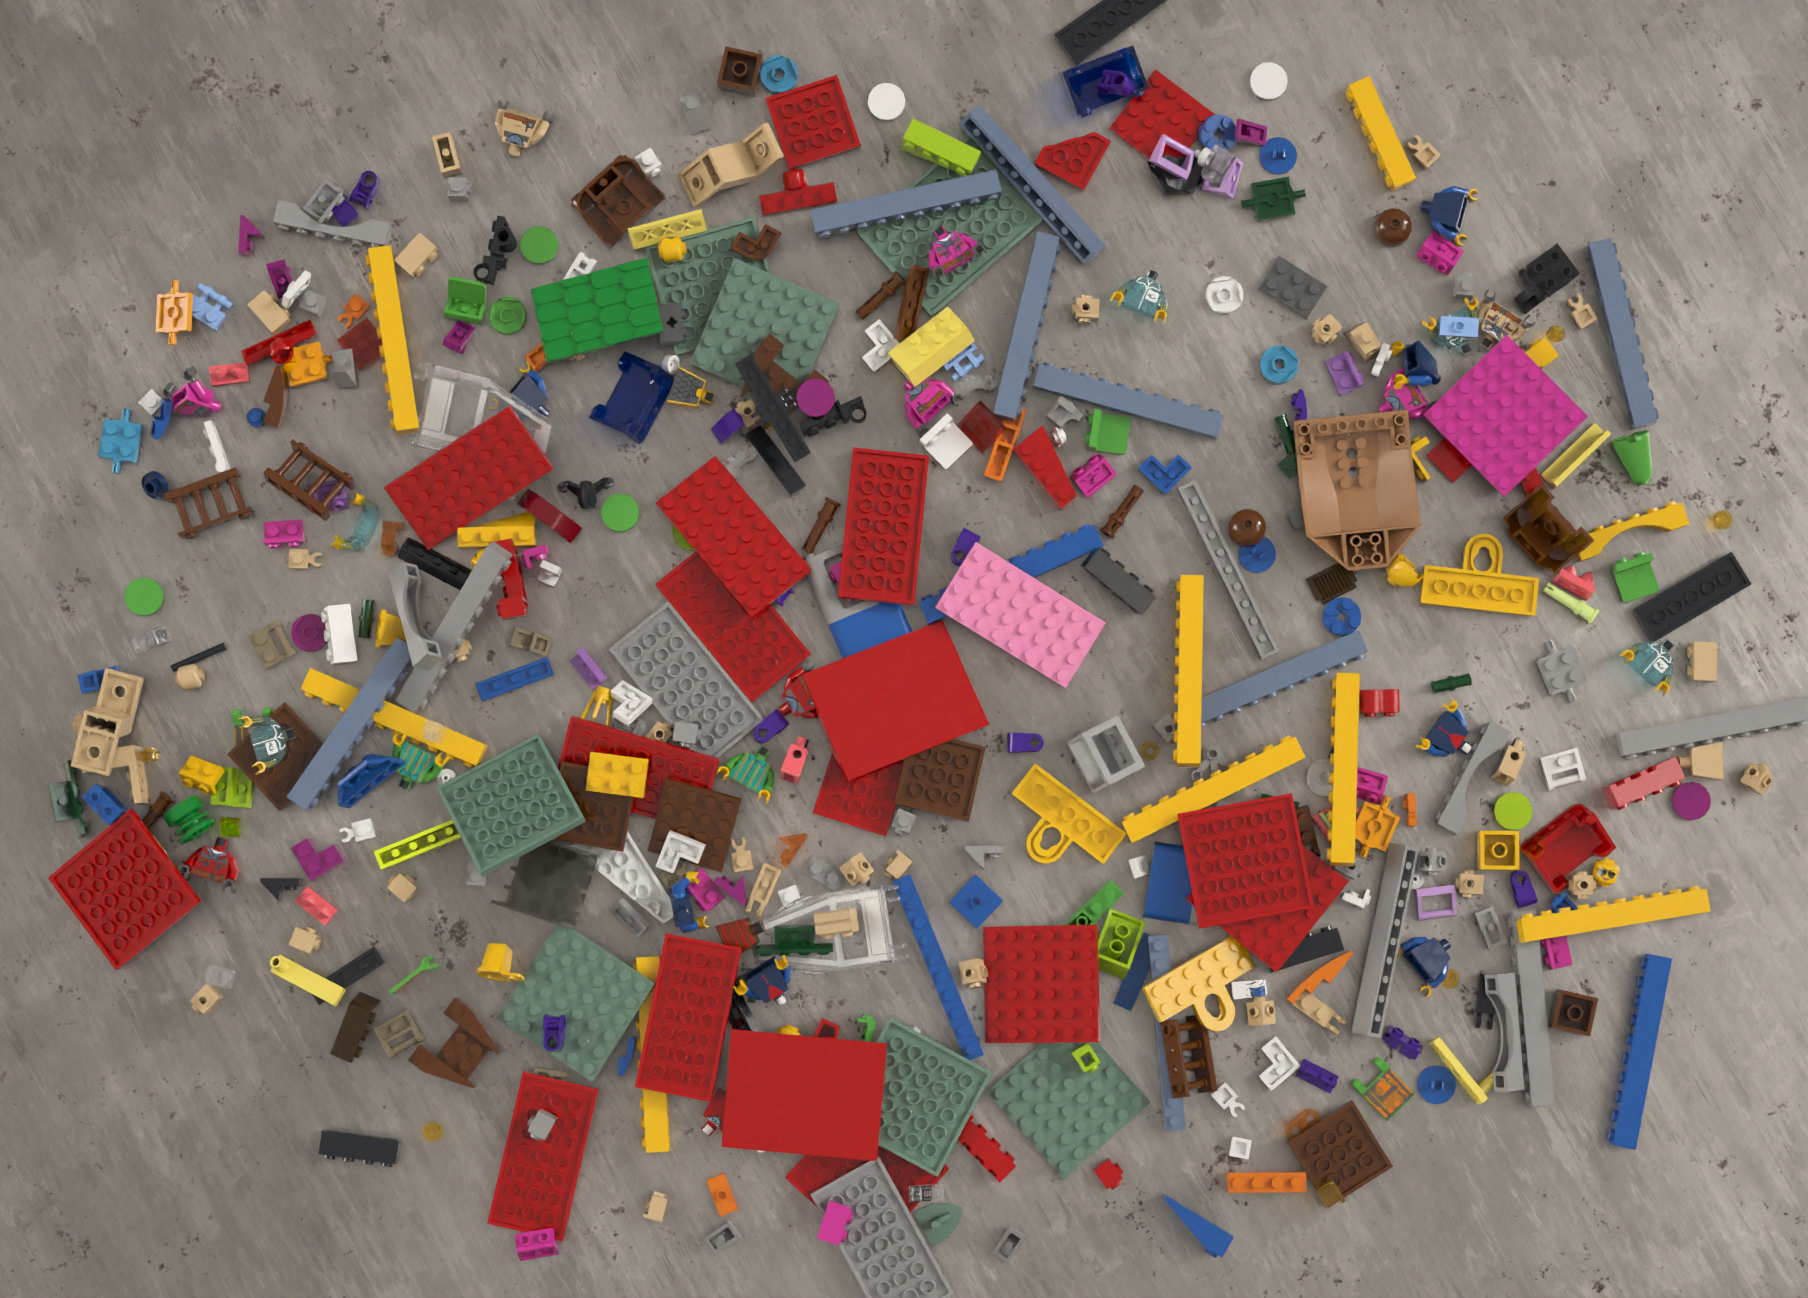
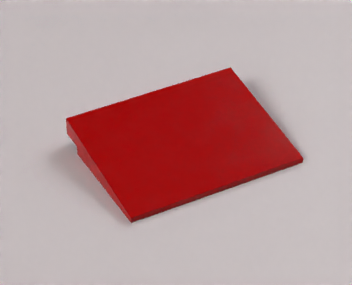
(894, 700)
(804, 1095)

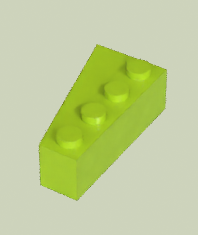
(939, 148)

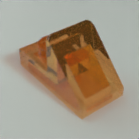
(795, 843)

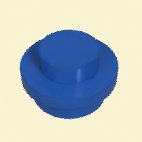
(256, 417)

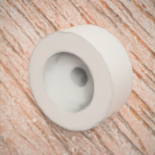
(1204, 156)
(670, 364)
(450, 774)
(1419, 880)

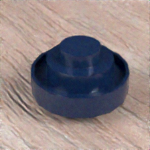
(154, 484)

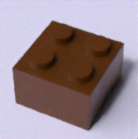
(740, 71)
(1573, 1012)

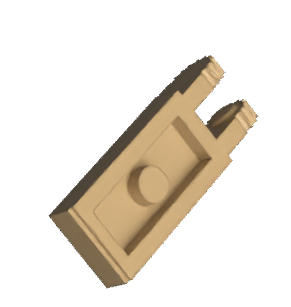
(763, 888)
(1318, 1011)

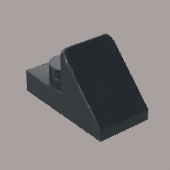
(275, 885)

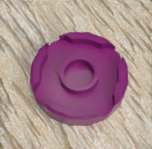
(815, 397)
(309, 633)
(1691, 801)

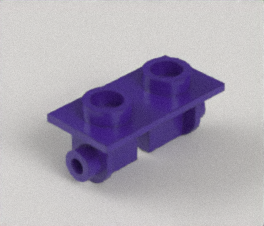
(1409, 1045)
(1317, 1076)

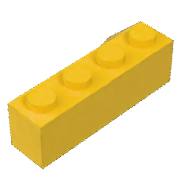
(519, 527)

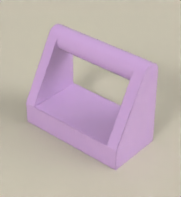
(1157, 159)
(1228, 183)
(1418, 893)

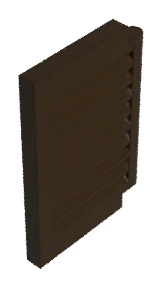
(1331, 583)

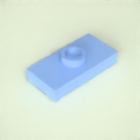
(1458, 327)

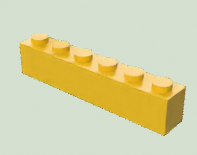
(1380, 133)

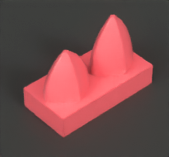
(229, 374)
(1580, 587)
(316, 905)

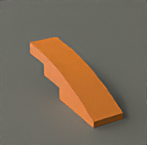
(1003, 448)
(1325, 972)

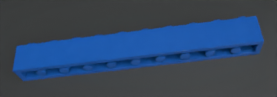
(1034, 563)
(938, 968)
(1640, 1051)

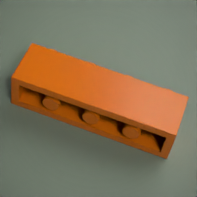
(1265, 1181)

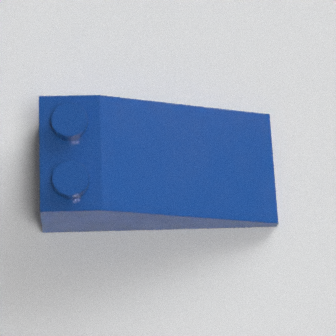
(1209, 1235)

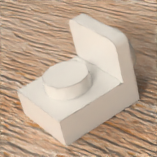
(649, 163)
(549, 573)
(1352, 898)

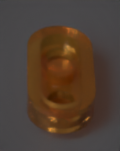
(1301, 1122)

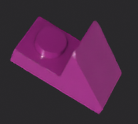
(1250, 133)
(247, 231)
(280, 276)
(459, 337)
(737, 892)

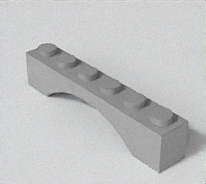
(371, 232)
(406, 587)
(1454, 813)
(1509, 1068)

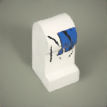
(1248, 989)

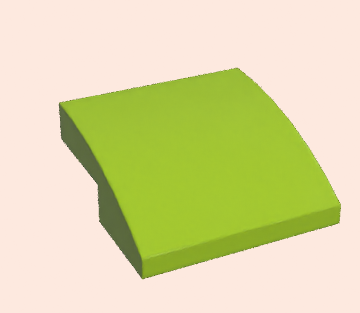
(233, 789)

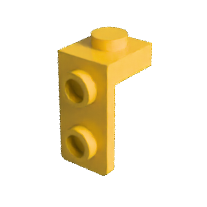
(1416, 445)

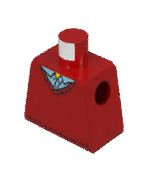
(715, 1113)

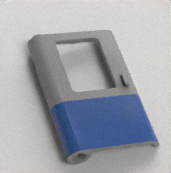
(858, 625)
(1169, 886)

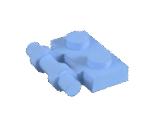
(207, 313)
(961, 371)

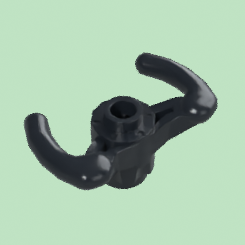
(586, 490)

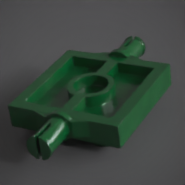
(1273, 198)

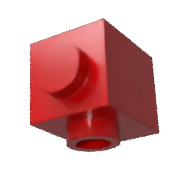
(1109, 1174)

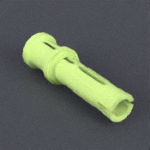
(1578, 607)

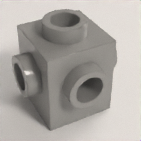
(1431, 861)

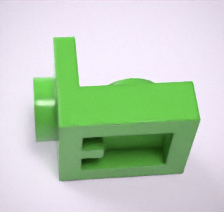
(868, 1032)

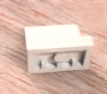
(945, 442)

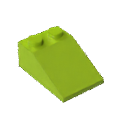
(1118, 942)

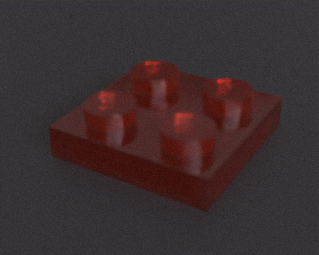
(363, 342)
(981, 426)

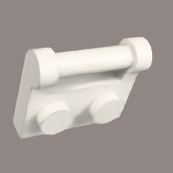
(1562, 762)

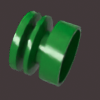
(189, 820)

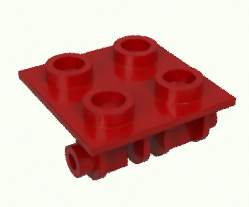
(1449, 460)

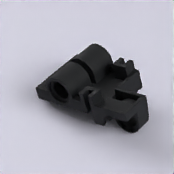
(497, 248)
(1545, 275)
(838, 411)

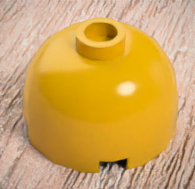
(1402, 572)

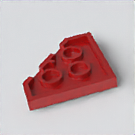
(1074, 158)

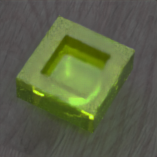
(230, 826)

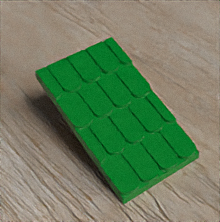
(596, 310)

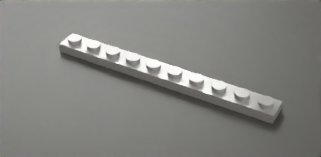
(1228, 569)

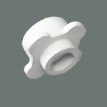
(1058, 436)

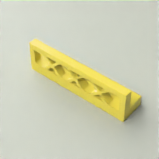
(675, 226)
(1574, 455)

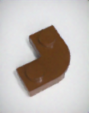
(759, 248)

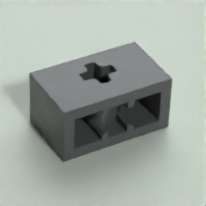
(672, 335)

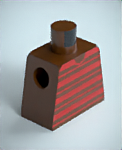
(740, 933)

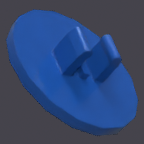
(1278, 155)
(1258, 557)
(1436, 1084)

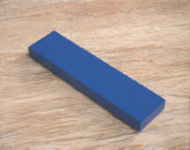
(514, 679)
(1135, 977)

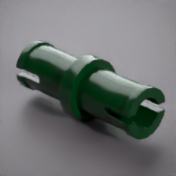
(1286, 433)
(366, 618)
(1451, 683)

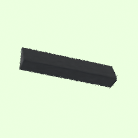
(775, 460)
(434, 563)
(740, 1014)

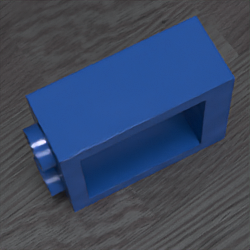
(110, 806)

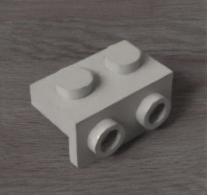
(324, 199)

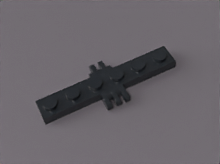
(773, 408)

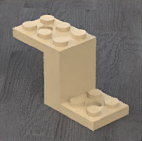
(730, 165)
(107, 721)
(125, 758)

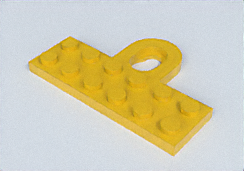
(1480, 589)
(1069, 815)
(1197, 979)

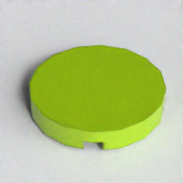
(1512, 811)

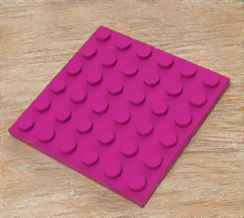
(1505, 415)

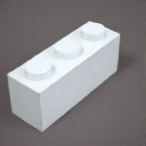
(339, 634)

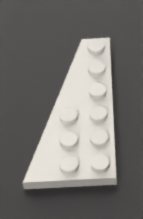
(633, 876)

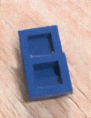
(160, 423)
(92, 680)
(625, 1061)

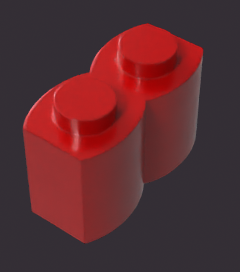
(1379, 701)

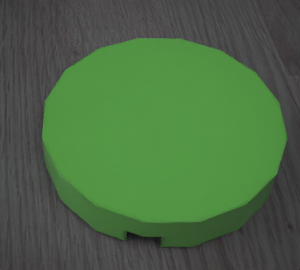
(539, 245)
(507, 315)
(620, 512)
(144, 596)

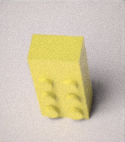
(931, 346)

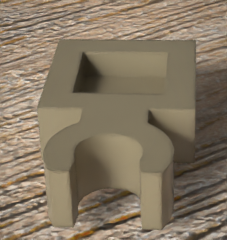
(670, 879)

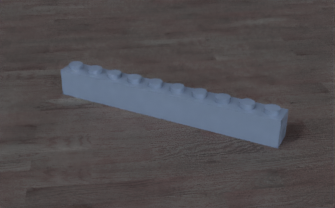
(1032, 185)
(905, 203)
(1026, 327)
(1621, 333)
(1128, 401)
(1282, 677)
(351, 726)
(1159, 965)

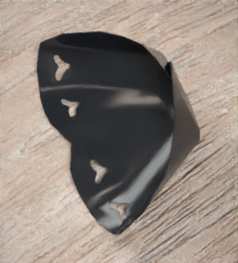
(1173, 185)

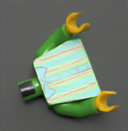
(419, 764)
(751, 772)

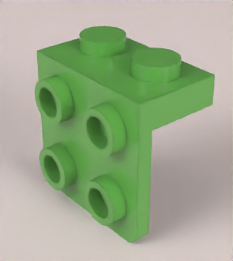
(465, 300)
(1108, 432)
(1635, 577)

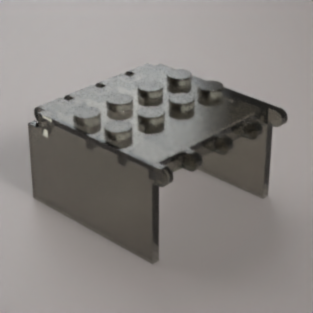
(550, 883)

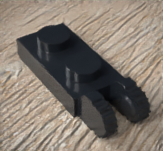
(1483, 1004)

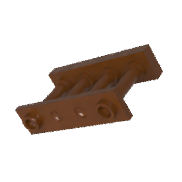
(195, 490)
(306, 497)
(1201, 1056)

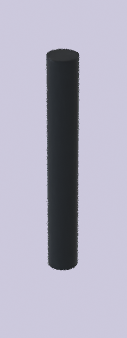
(200, 656)

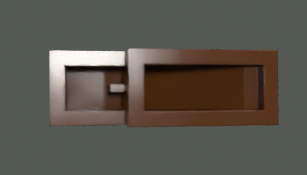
(277, 398)

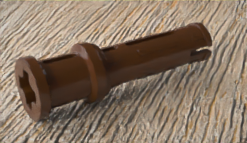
(887, 289)
(824, 517)
(1117, 518)
(157, 809)

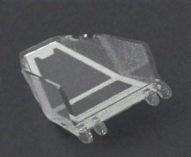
(461, 401)
(866, 947)

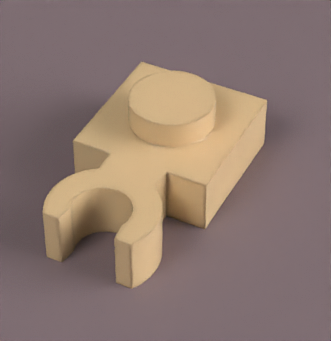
(1425, 154)
(1583, 314)
(301, 559)
(741, 859)

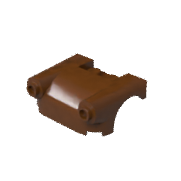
(616, 199)
(1545, 531)

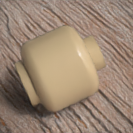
(189, 677)

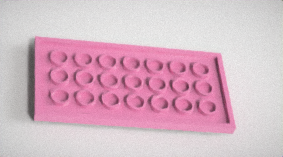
(1020, 614)

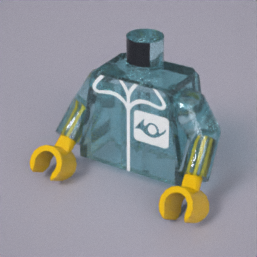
(1143, 296)
(1451, 342)
(363, 527)
(1652, 663)
(267, 740)

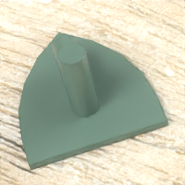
(938, 1221)

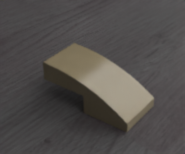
(530, 641)

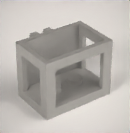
(1105, 754)

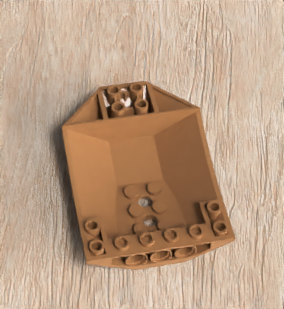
(1364, 517)

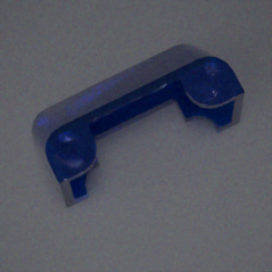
(1082, 80)
(635, 398)

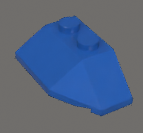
(365, 777)

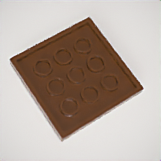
(280, 779)
(941, 779)
(605, 813)
(697, 815)
(1340, 1151)

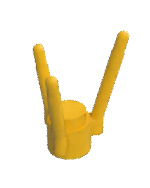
(601, 696)

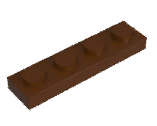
(911, 302)

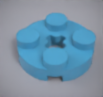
(784, 65)
(1279, 375)

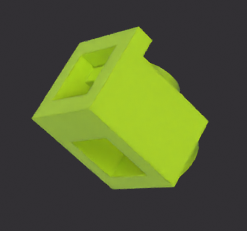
(1084, 1050)

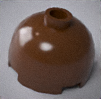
(1392, 227)
(1252, 533)

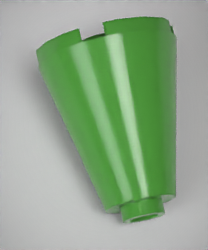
(1635, 455)

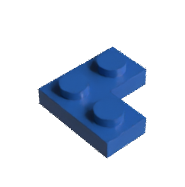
(1164, 477)

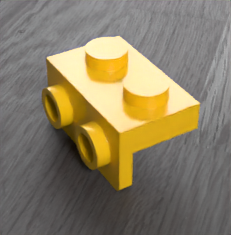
(201, 775)

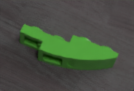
(1097, 905)

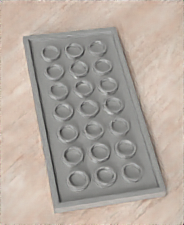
(686, 681)
(883, 1237)

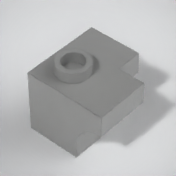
(1063, 413)

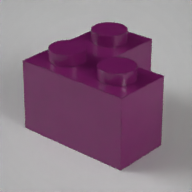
(316, 863)

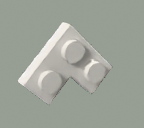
(884, 343)
(633, 702)
(676, 847)
(1282, 1066)

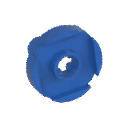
(1210, 126)
(1346, 606)

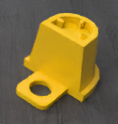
(388, 629)
(497, 964)

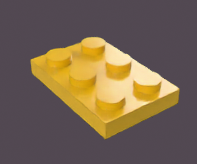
(617, 774)

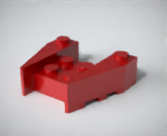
(515, 599)

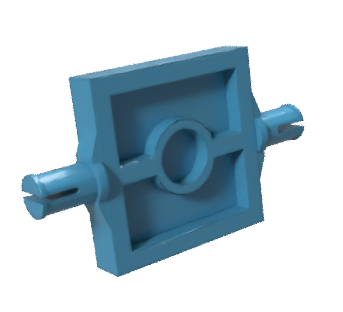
(120, 441)

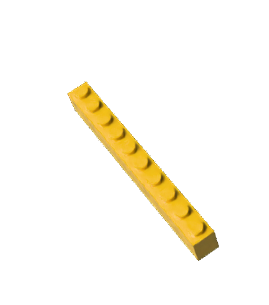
(393, 340)
(1190, 671)
(394, 717)
(1344, 769)
(1214, 789)
(1612, 915)
(653, 1102)

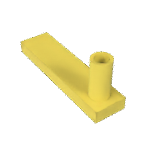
(306, 980)
(1476, 1091)

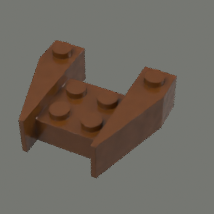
(775, 375)
(463, 1049)

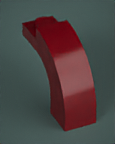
(549, 515)

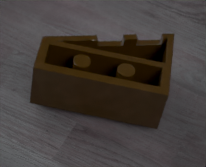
(355, 1027)

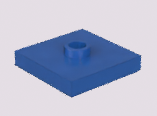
(976, 901)

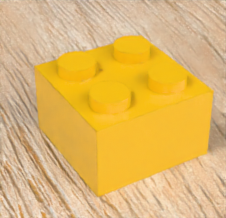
(1497, 850)

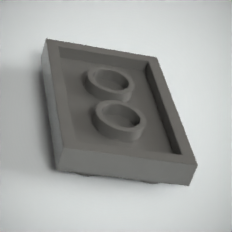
(1292, 287)

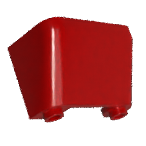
(1566, 845)

